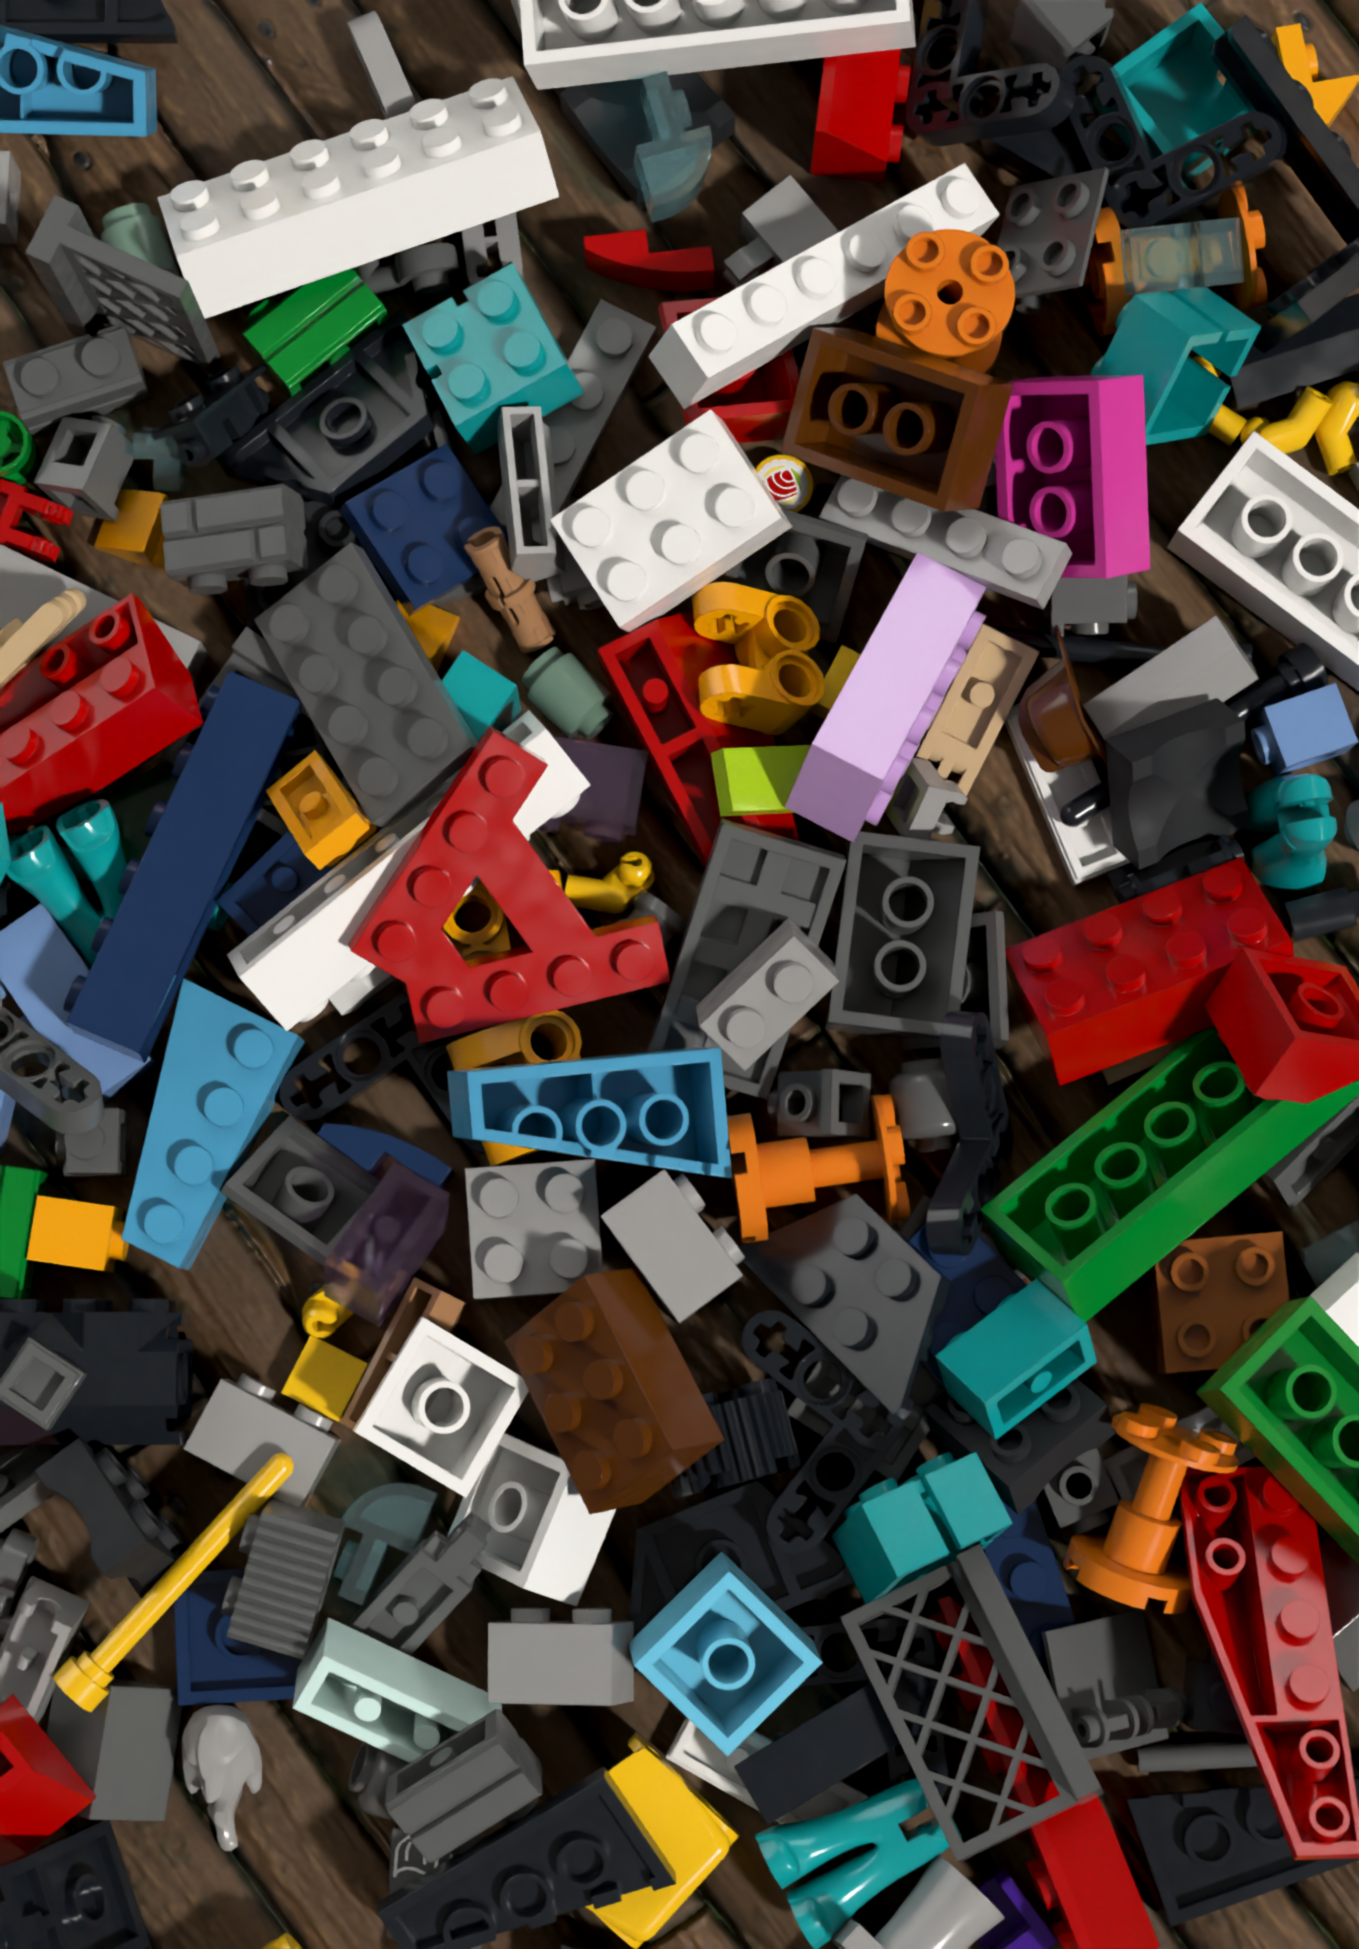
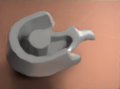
(219, 1759)

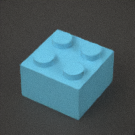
(724, 1653)

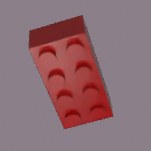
(1139, 969)

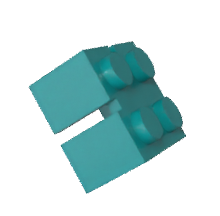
(1178, 90)
(1155, 342)
(492, 356)
(920, 1525)

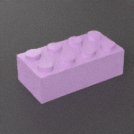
(889, 699)

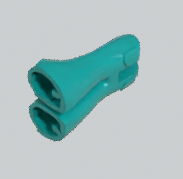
(1300, 815)
(44, 872)
(833, 1897)

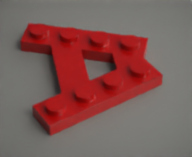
(477, 836)

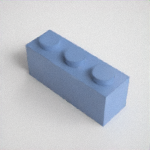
(38, 971)

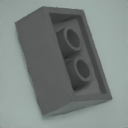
(901, 935)

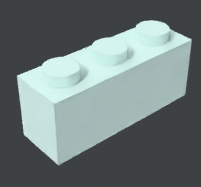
(383, 1693)

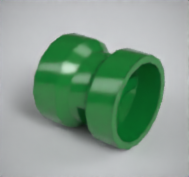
(16, 441)

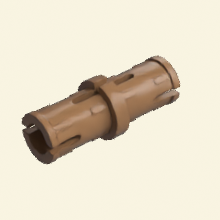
(509, 591)

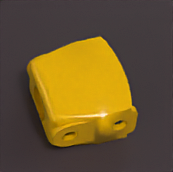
(684, 1828)

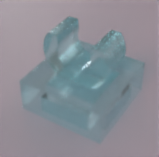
(168, 468)

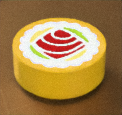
(787, 481)

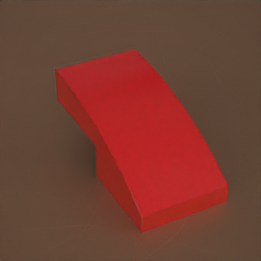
(627, 260)

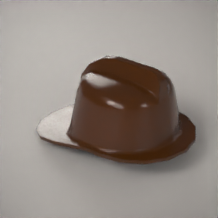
(1056, 721)

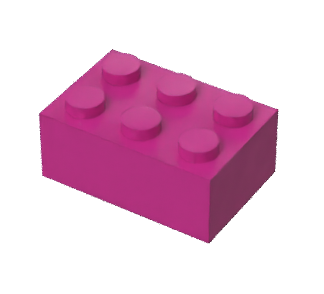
(1078, 469)

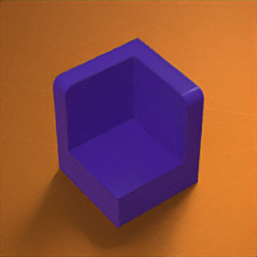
(1021, 1925)

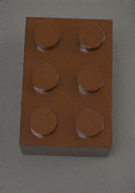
(896, 418)
(613, 1390)

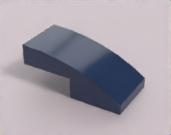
(372, 1149)

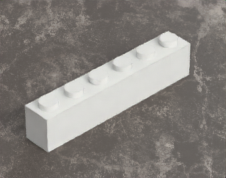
(810, 289)
(304, 948)

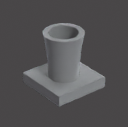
(937, 1914)

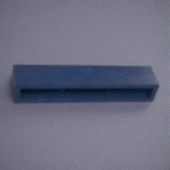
(184, 867)

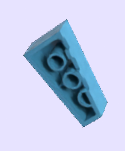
(72, 89)
(618, 1108)
(205, 1118)

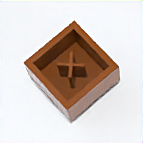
(1213, 1298)

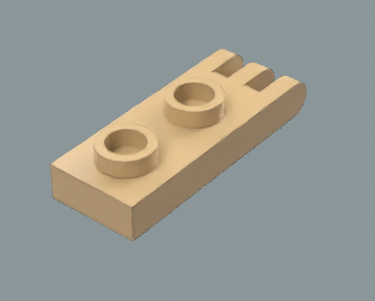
(25, 641)
(977, 704)

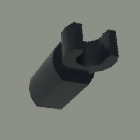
(1320, 914)

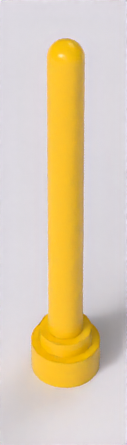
(87, 1677)

